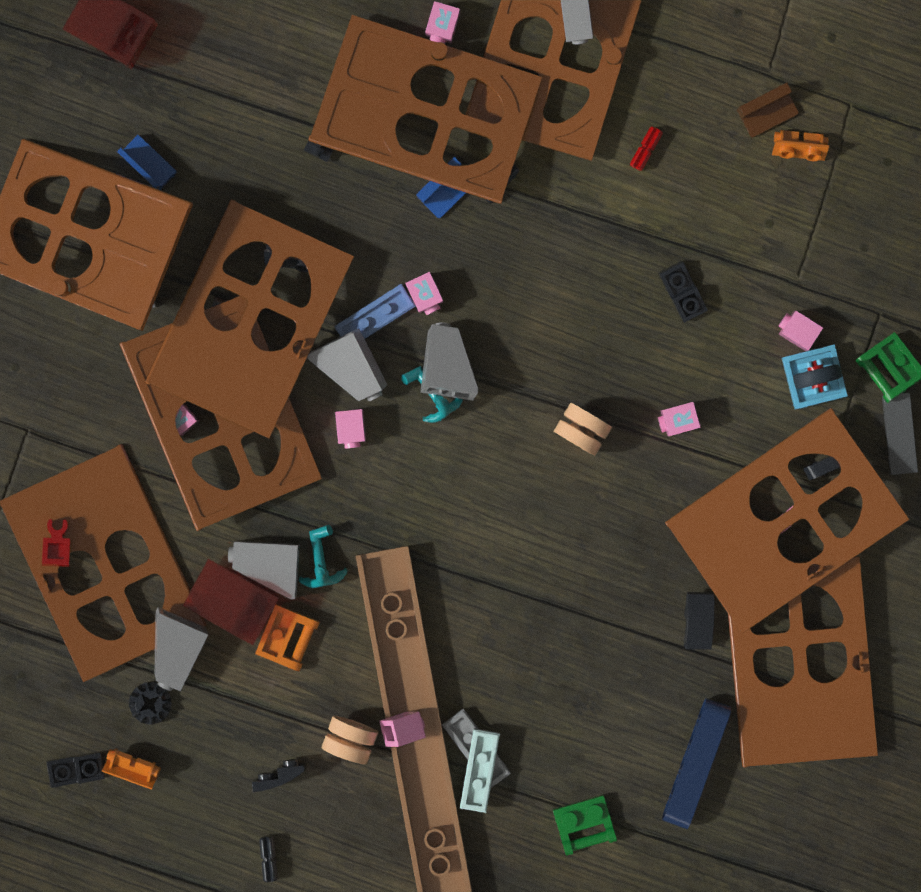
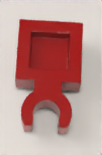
(56, 549)

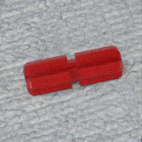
(648, 144)

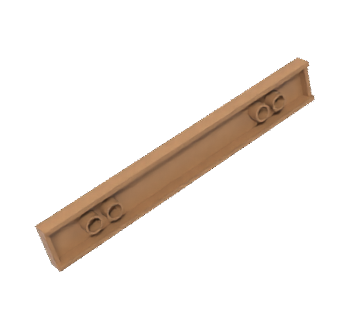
(409, 687)

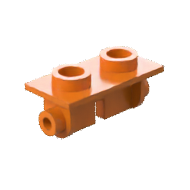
(787, 145)
(131, 769)

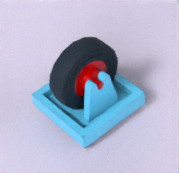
(814, 377)

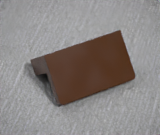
(768, 110)

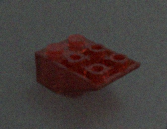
(111, 28)
(231, 601)

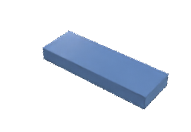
(378, 313)

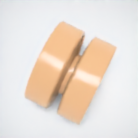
(582, 429)
(349, 740)

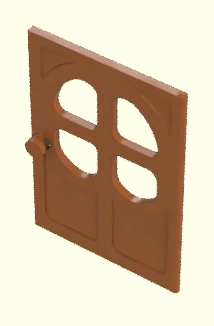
(373, 92)
(579, 135)
(127, 251)
(225, 367)
(96, 502)
(205, 502)
(741, 552)
(807, 716)

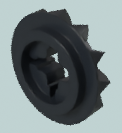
(162, 706)

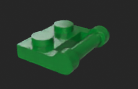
(897, 361)
(582, 816)

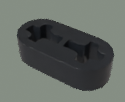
(821, 467)

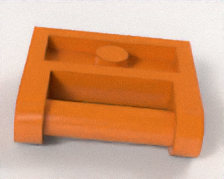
(278, 634)

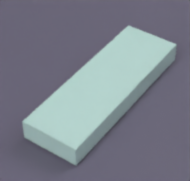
(479, 770)

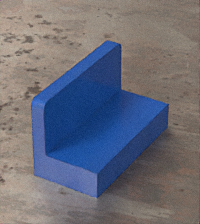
(147, 162)
(440, 197)

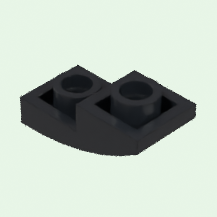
(682, 291)
(699, 620)
(75, 769)
(289, 770)

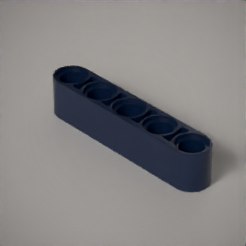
(696, 763)

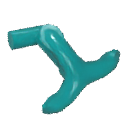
(443, 406)
(322, 575)

